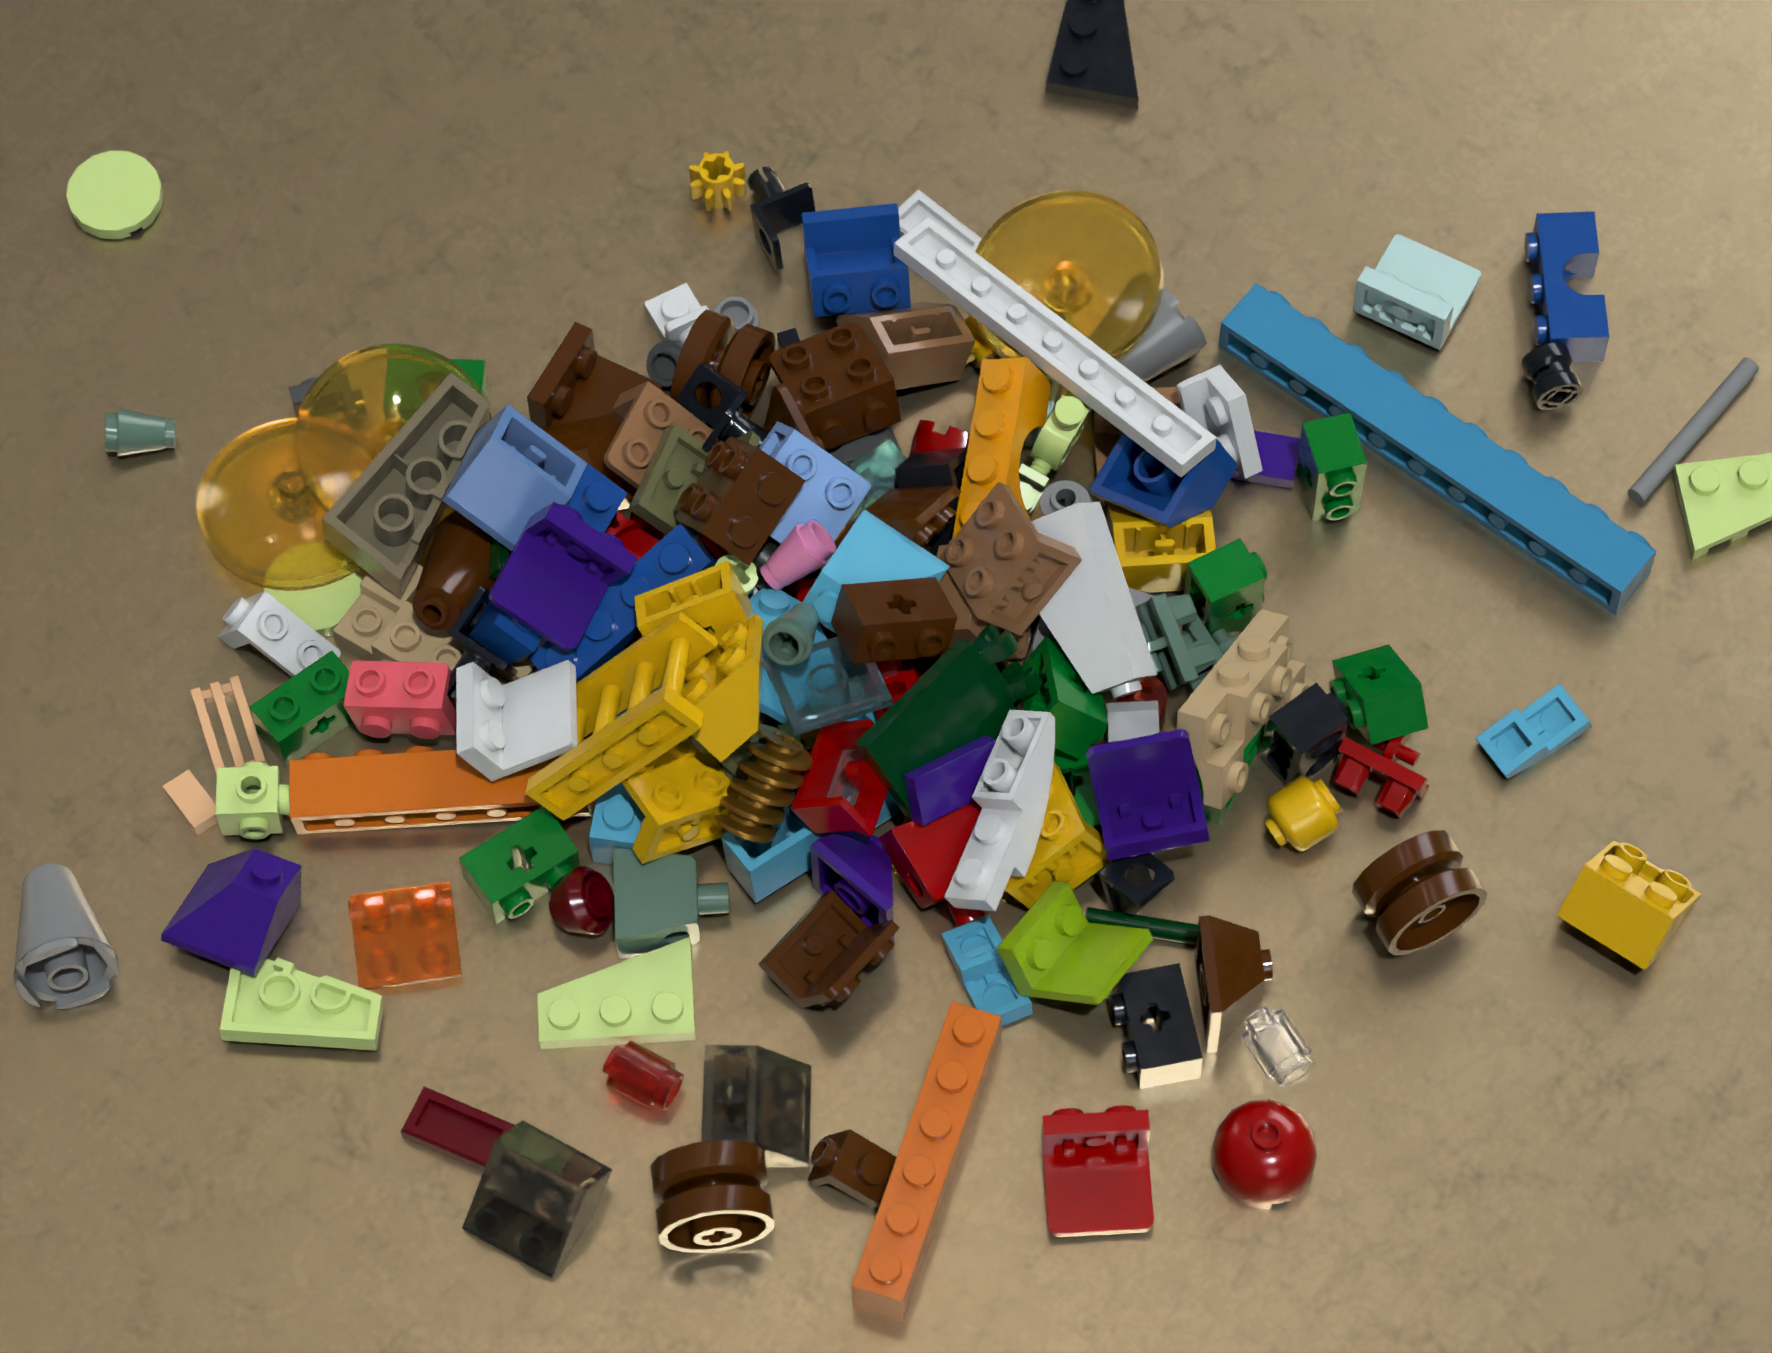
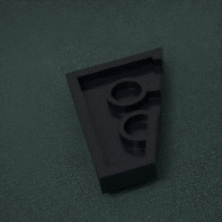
(1094, 54)

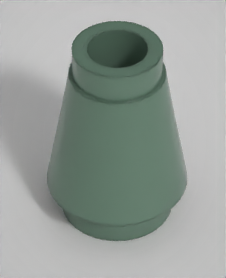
(137, 432)
(791, 635)

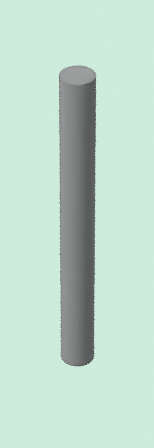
(1693, 430)

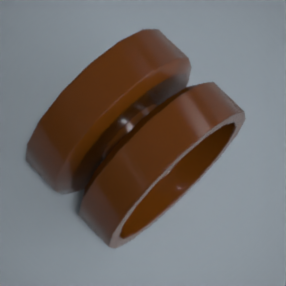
(736, 355)
(1419, 892)
(712, 1196)

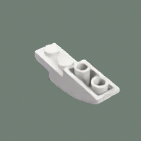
(1013, 805)

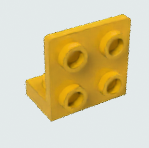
(678, 801)
(1066, 849)

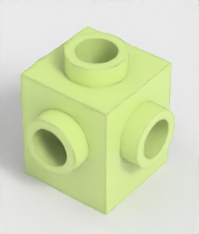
(251, 800)

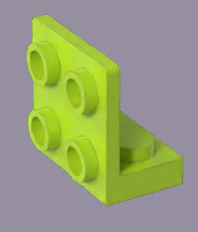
(1065, 957)

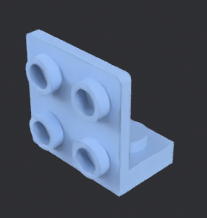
(829, 489)

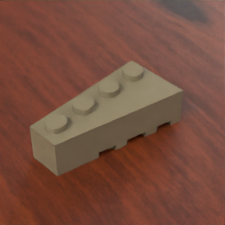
(398, 498)

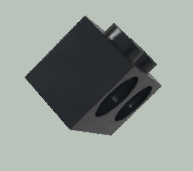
(1304, 735)

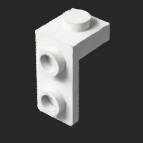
(274, 633)

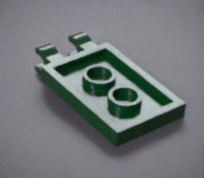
(947, 708)

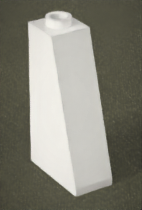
(1094, 608)

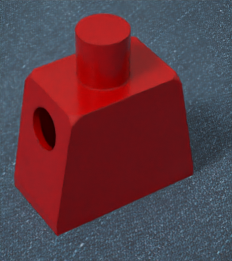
(930, 854)

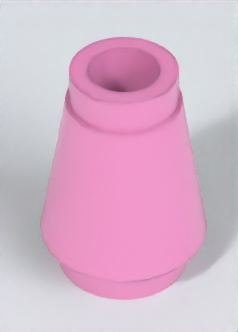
(800, 554)

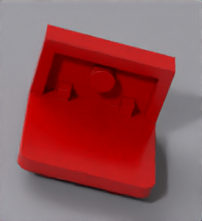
(1097, 1171)

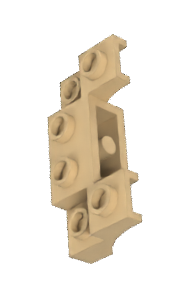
(387, 629)
(1236, 701)

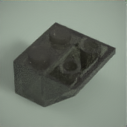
(758, 1100)
(536, 1197)

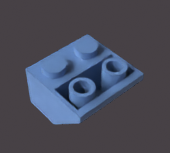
(512, 475)

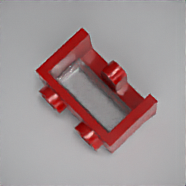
(840, 786)

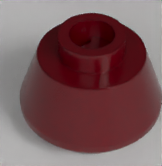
(583, 902)

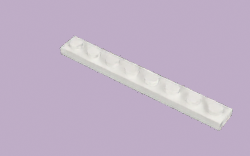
(1055, 346)

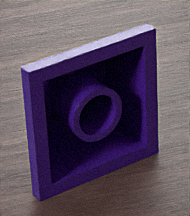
(856, 872)
(238, 909)

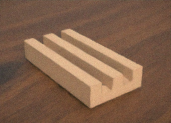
(218, 694)

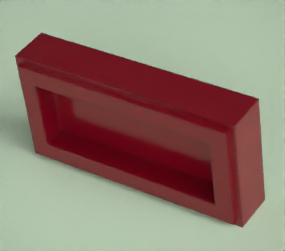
(453, 1128)

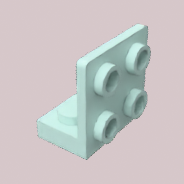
(1416, 291)

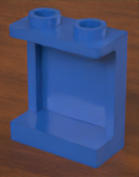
(854, 260)

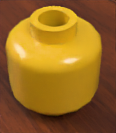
(1302, 813)

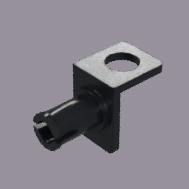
(776, 210)
(727, 416)
(473, 651)
(1129, 880)

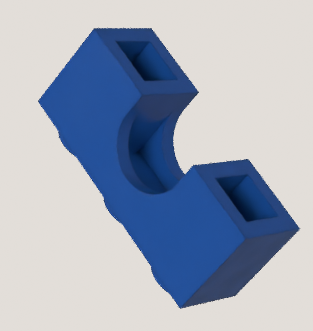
(1565, 250)

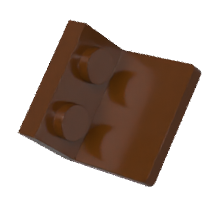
(579, 382)

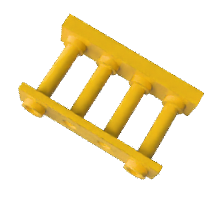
(641, 733)

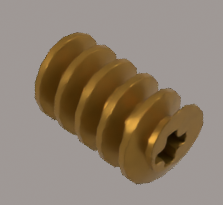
(766, 787)

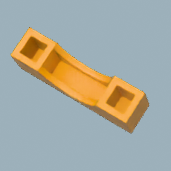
(1007, 407)

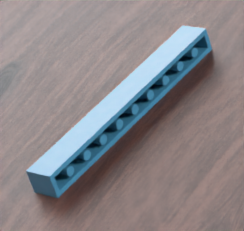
(1438, 448)

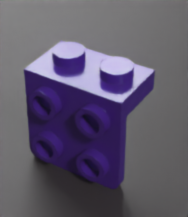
(559, 574)
(1147, 794)

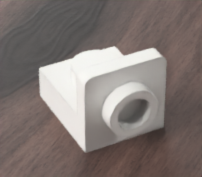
(674, 313)

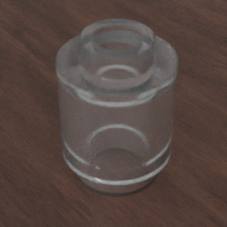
(1277, 1045)

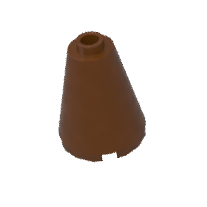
(452, 572)

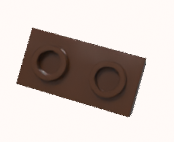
(893, 620)

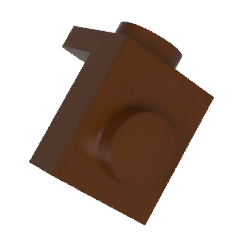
(852, 1166)

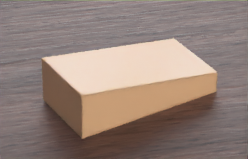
(192, 802)

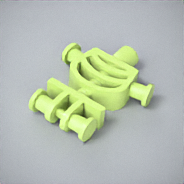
(1052, 446)

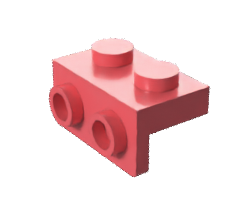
(400, 698)

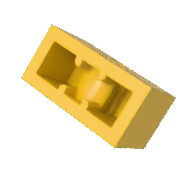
(707, 597)

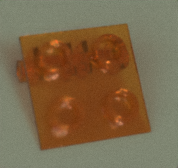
(405, 936)

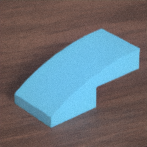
(1534, 733)
(983, 972)

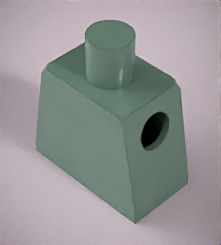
(660, 901)

